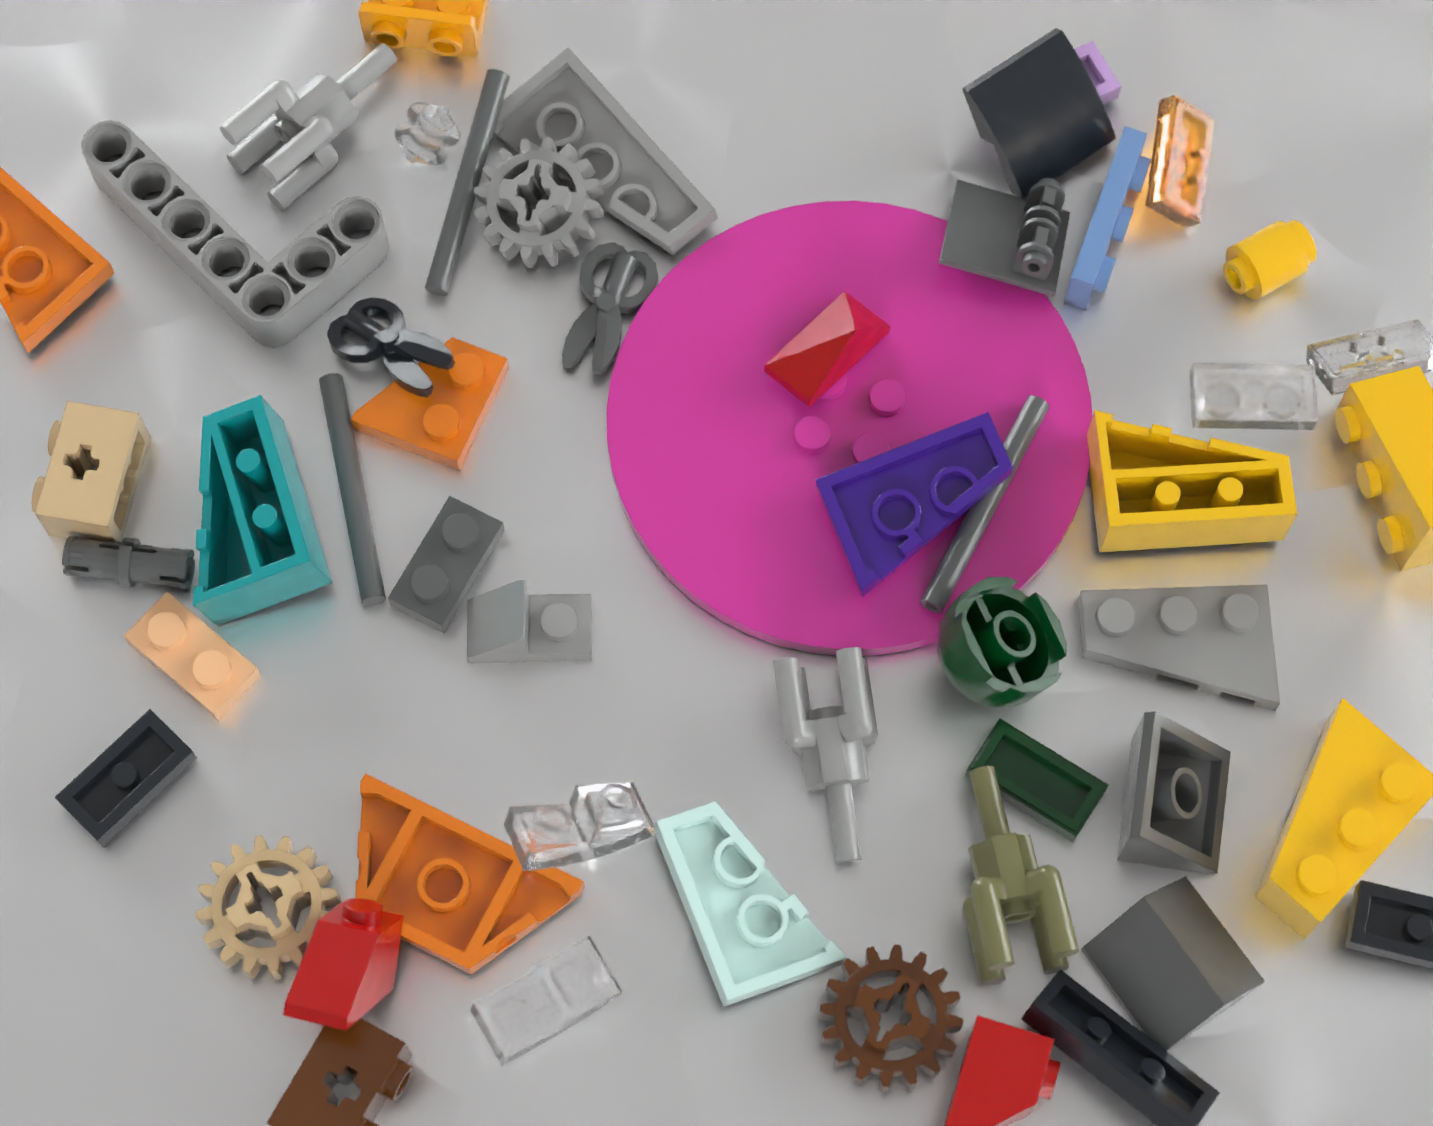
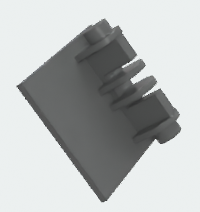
(1008, 235)

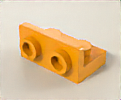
(432, 25)

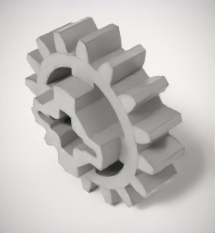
(522, 183)

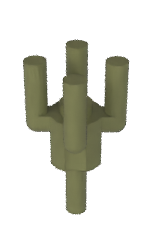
(1011, 890)

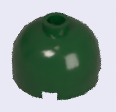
(1000, 644)

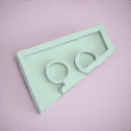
(739, 912)

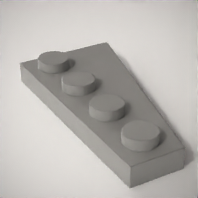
(635, 174)

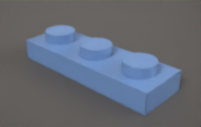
(1109, 219)

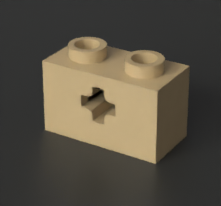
(103, 500)

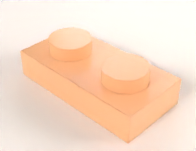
(192, 655)

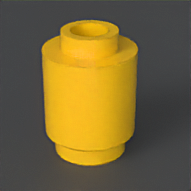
(1269, 258)

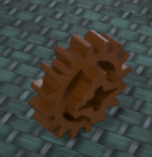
(914, 1032)

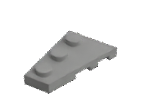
(1186, 633)

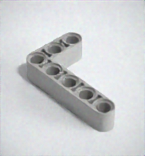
(221, 247)

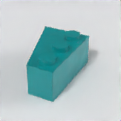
(256, 518)

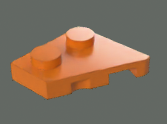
(446, 420)

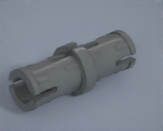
(128, 562)

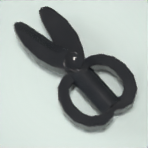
(395, 344)

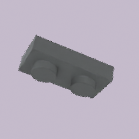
(446, 564)

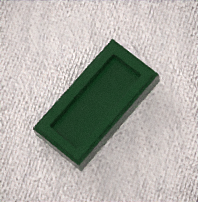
(1040, 780)

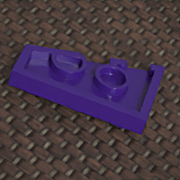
(910, 495)

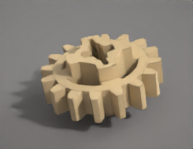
(246, 919)

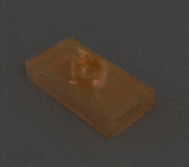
(1179, 161)

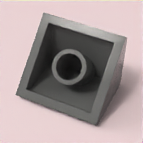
(1173, 798)
(1172, 963)

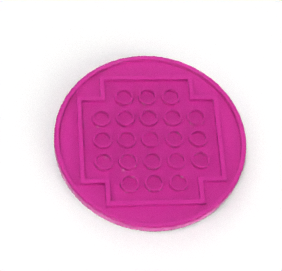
(727, 460)

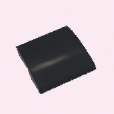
(1039, 112)

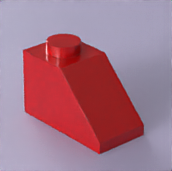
(346, 965)
(1001, 1075)

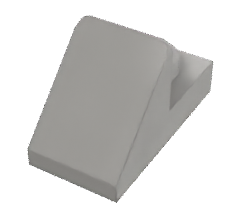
(528, 628)

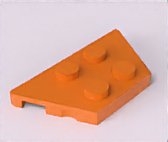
(450, 881)

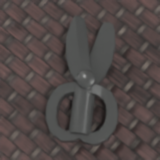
(603, 318)

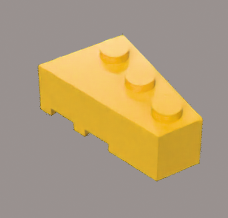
(1392, 439)
(1183, 491)
(1343, 818)

